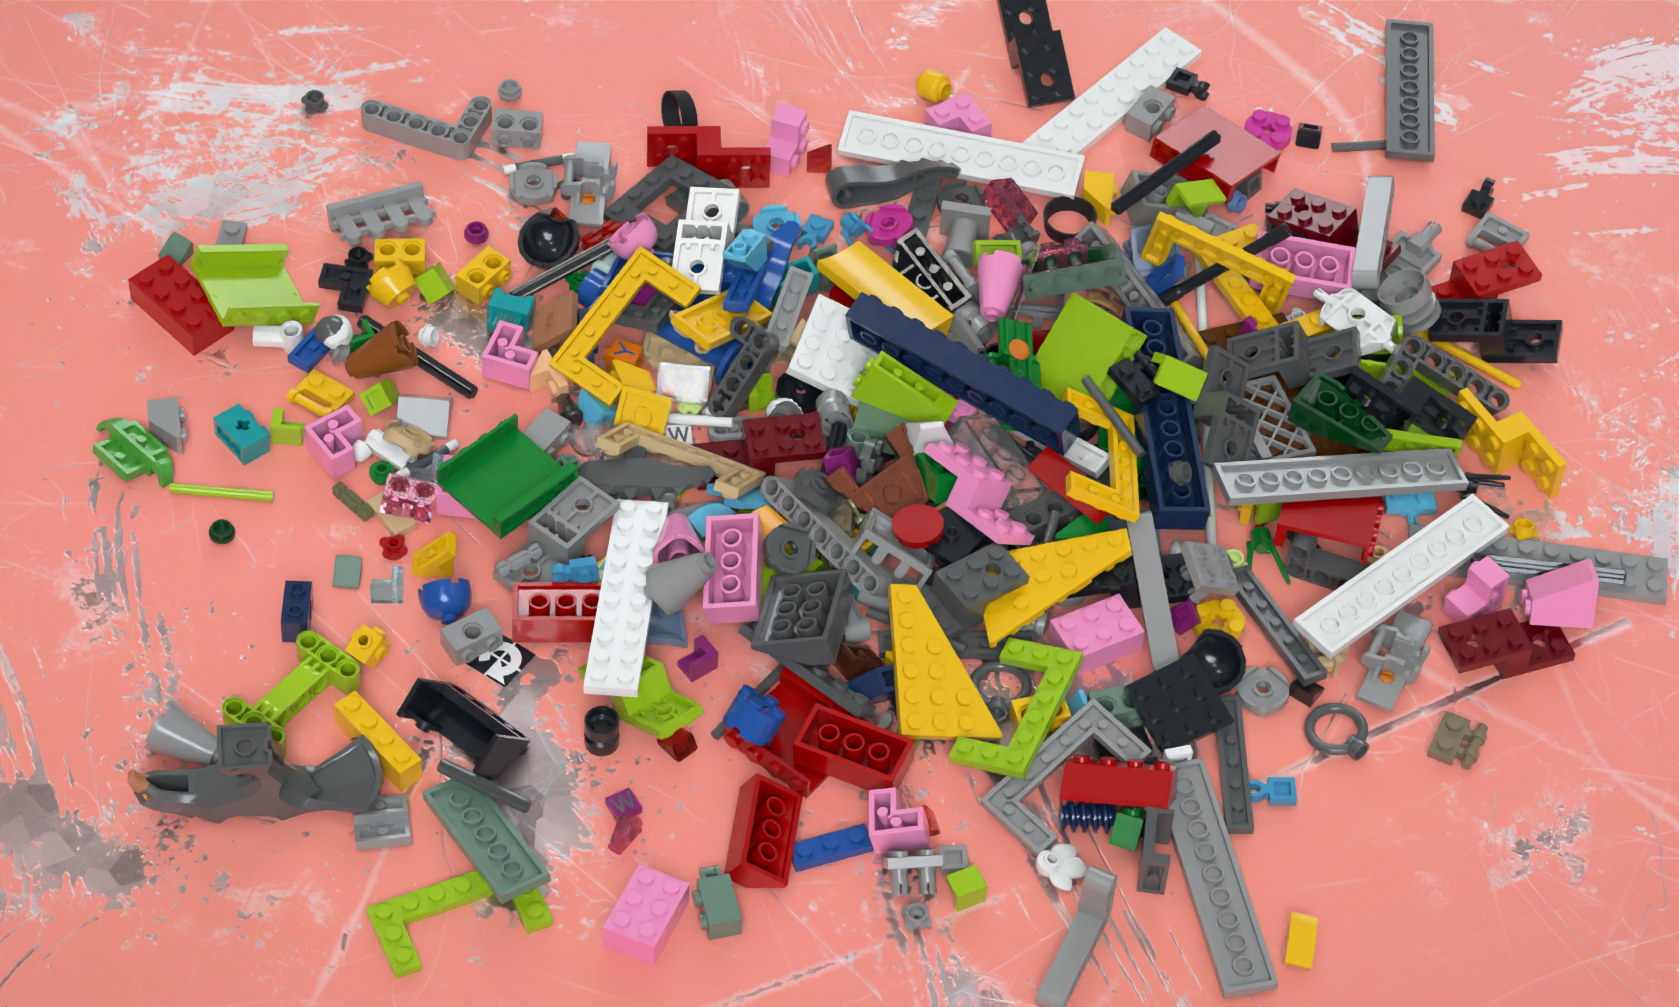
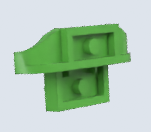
(133, 451)

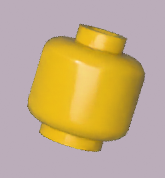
(933, 86)

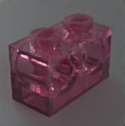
(1008, 202)
(1061, 253)
(409, 498)

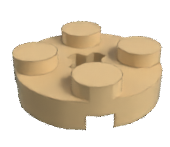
(411, 438)

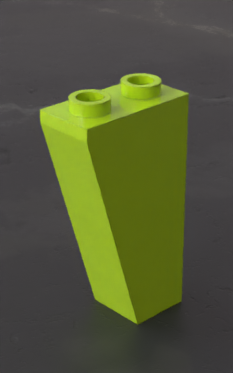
(901, 391)

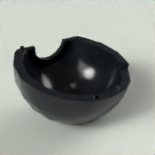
(548, 241)
(1220, 658)

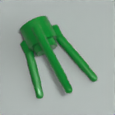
(1263, 543)

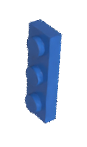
(831, 847)

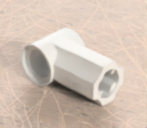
(284, 336)

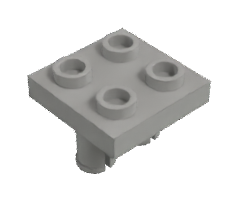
(1208, 569)
(924, 861)

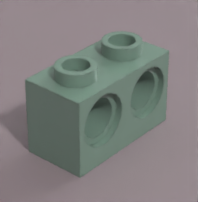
(1117, 704)

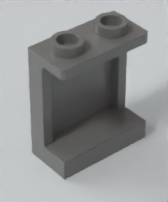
(1154, 866)

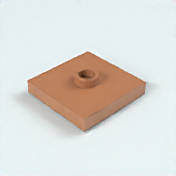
(555, 321)

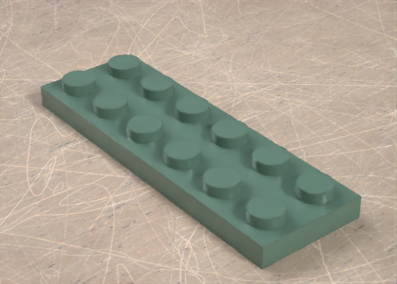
(487, 839)

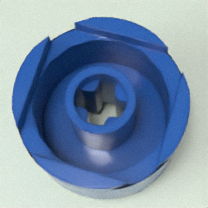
(754, 716)

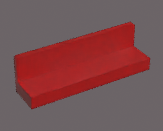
(1052, 471)

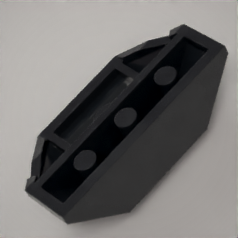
(928, 271)

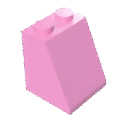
(1562, 596)

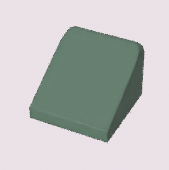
(178, 248)
(822, 252)
(347, 571)

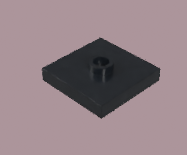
(958, 540)

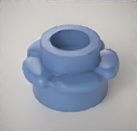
(1238, 202)

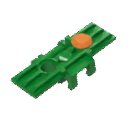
(1016, 352)

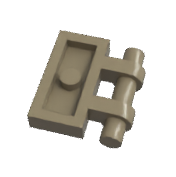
(1449, 737)

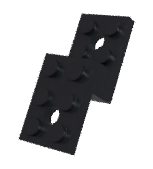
(1036, 52)
(1498, 334)
(1415, 405)
(1123, 581)

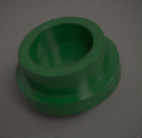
(221, 532)

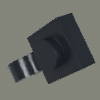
(1186, 82)
(1480, 202)

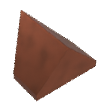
(856, 660)

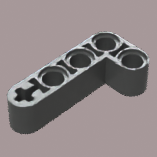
(739, 370)
(1319, 566)

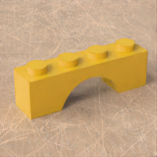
(397, 759)

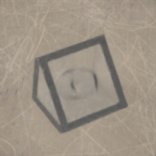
(684, 381)

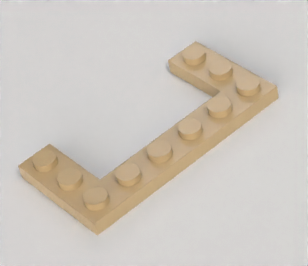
(734, 478)

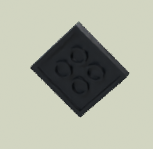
(1178, 704)

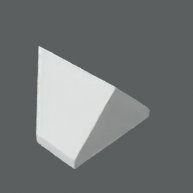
(926, 432)

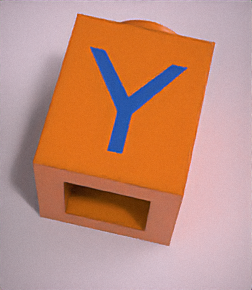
(624, 351)

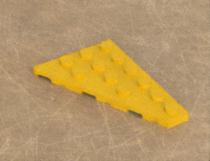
(1054, 574)
(930, 682)

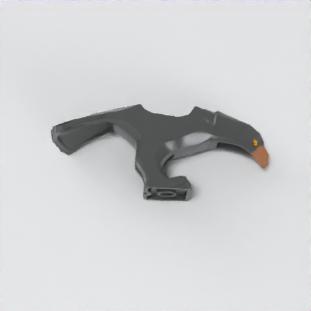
(259, 782)

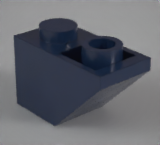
(876, 684)

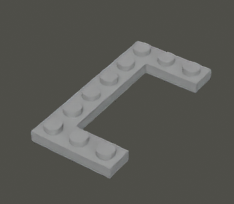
(1006, 797)

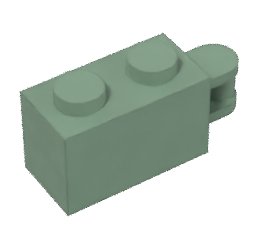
(717, 903)

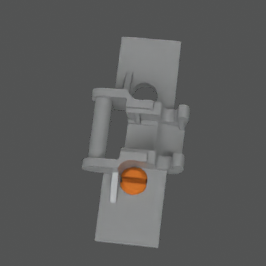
(596, 186)
(1400, 666)

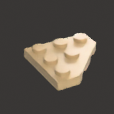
(660, 349)

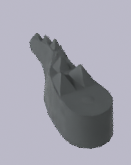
(873, 185)
(642, 477)

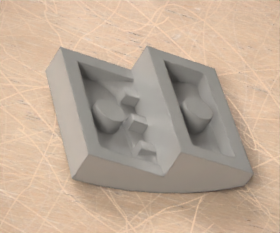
(384, 825)

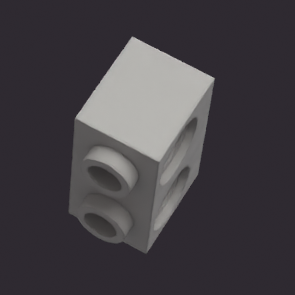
(517, 128)

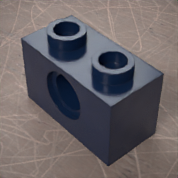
(296, 609)

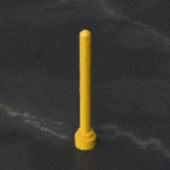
(1190, 329)
(1474, 361)

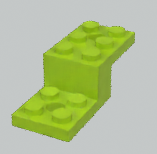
(657, 707)

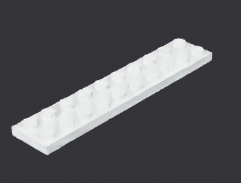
(1110, 99)
(978, 156)
(1400, 576)
(623, 608)

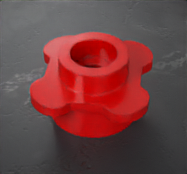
(396, 552)

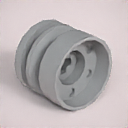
(1411, 296)

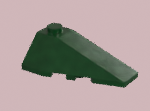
(1331, 413)

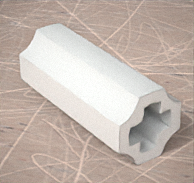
(388, 452)

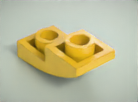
(1301, 940)

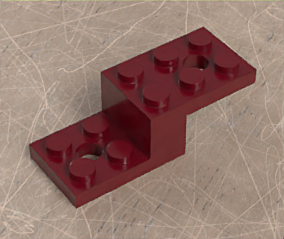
(1324, 221)
(770, 442)
(1504, 644)

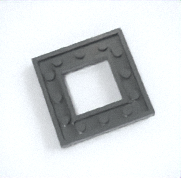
(670, 172)

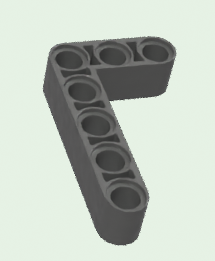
(1440, 373)

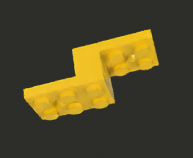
(1513, 443)

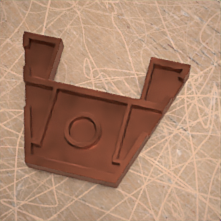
(891, 488)

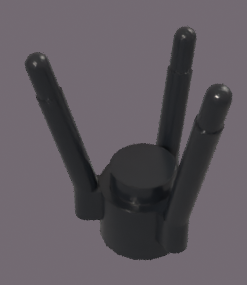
(1484, 479)

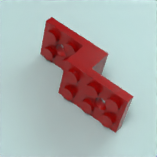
(702, 149)
(1485, 278)

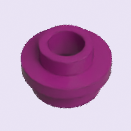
(476, 233)

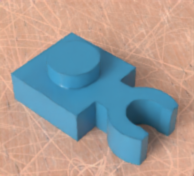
(815, 230)
(579, 570)
(1278, 791)

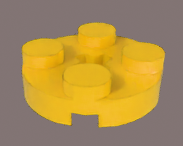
(1223, 611)

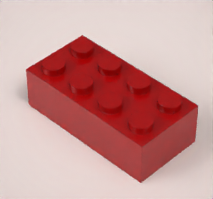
(177, 304)
(853, 750)

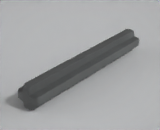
(484, 785)

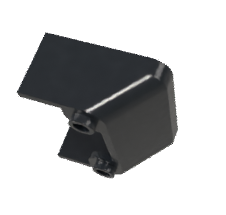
(464, 722)

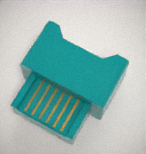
(509, 309)

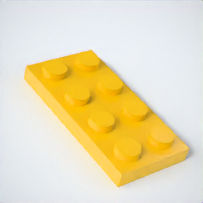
(709, 323)

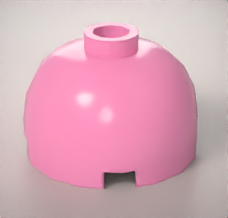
(632, 235)

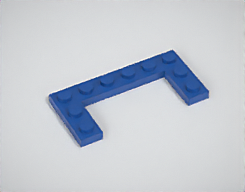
(740, 294)

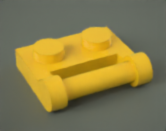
(323, 390)

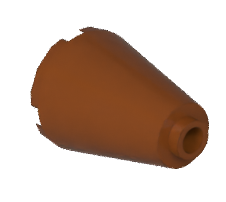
(383, 353)

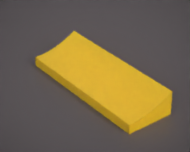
(861, 270)

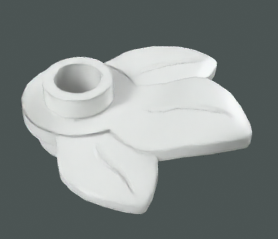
(1061, 865)

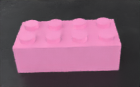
(1313, 262)
(736, 585)

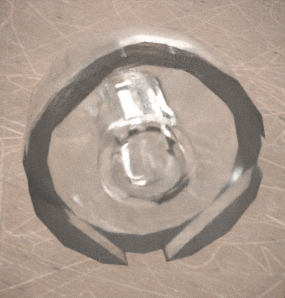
(585, 438)

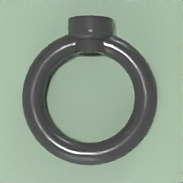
(998, 705)
(1354, 746)

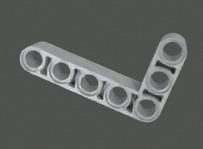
(428, 133)
(1080, 940)

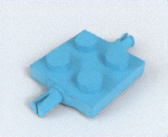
(1410, 505)

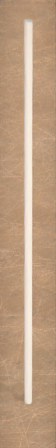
(1211, 536)

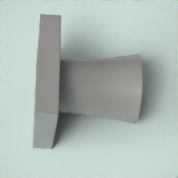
(963, 225)

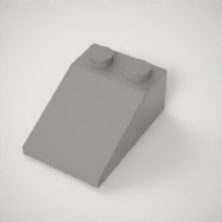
(1148, 208)

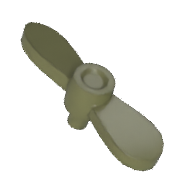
(859, 517)

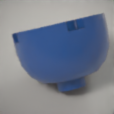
(445, 600)

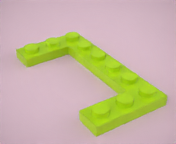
(1015, 760)
(392, 915)

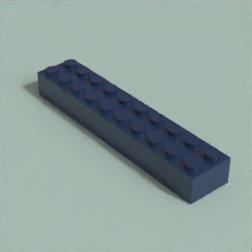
(964, 373)
(1168, 432)

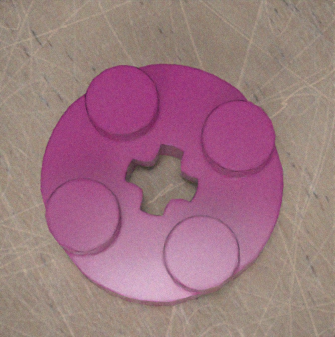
(1278, 125)
(888, 214)

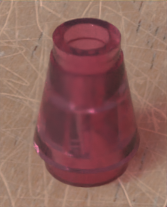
(625, 832)

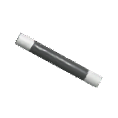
(549, 161)
(427, 459)

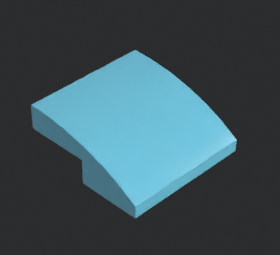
(750, 500)

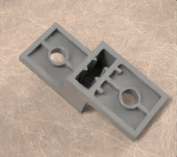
(563, 530)

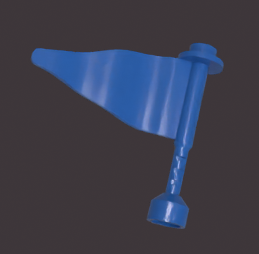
(725, 354)

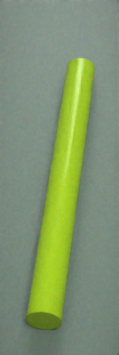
(222, 492)

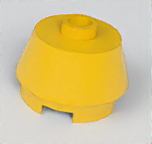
(392, 285)

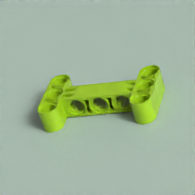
(319, 667)

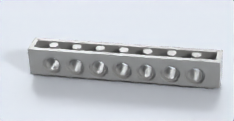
(1136, 290)

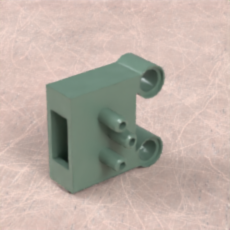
(872, 423)

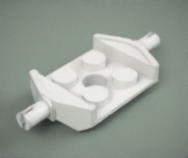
(1375, 328)

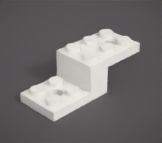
(705, 238)

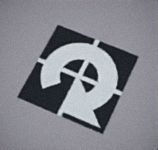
(503, 663)

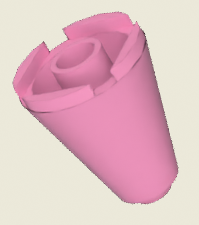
(998, 283)
(678, 539)

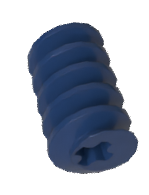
(1086, 816)

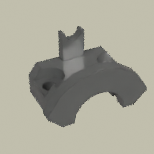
(1020, 233)

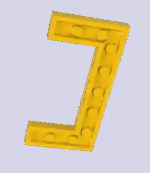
(1170, 230)
(1243, 297)
(572, 356)
(1122, 495)

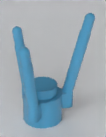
(854, 226)

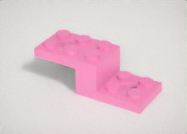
(979, 493)

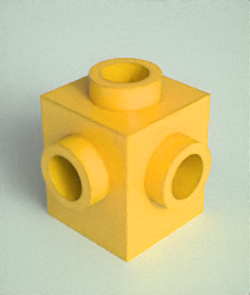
(368, 646)

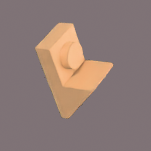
(545, 376)

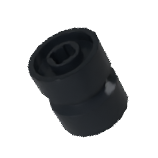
(601, 731)

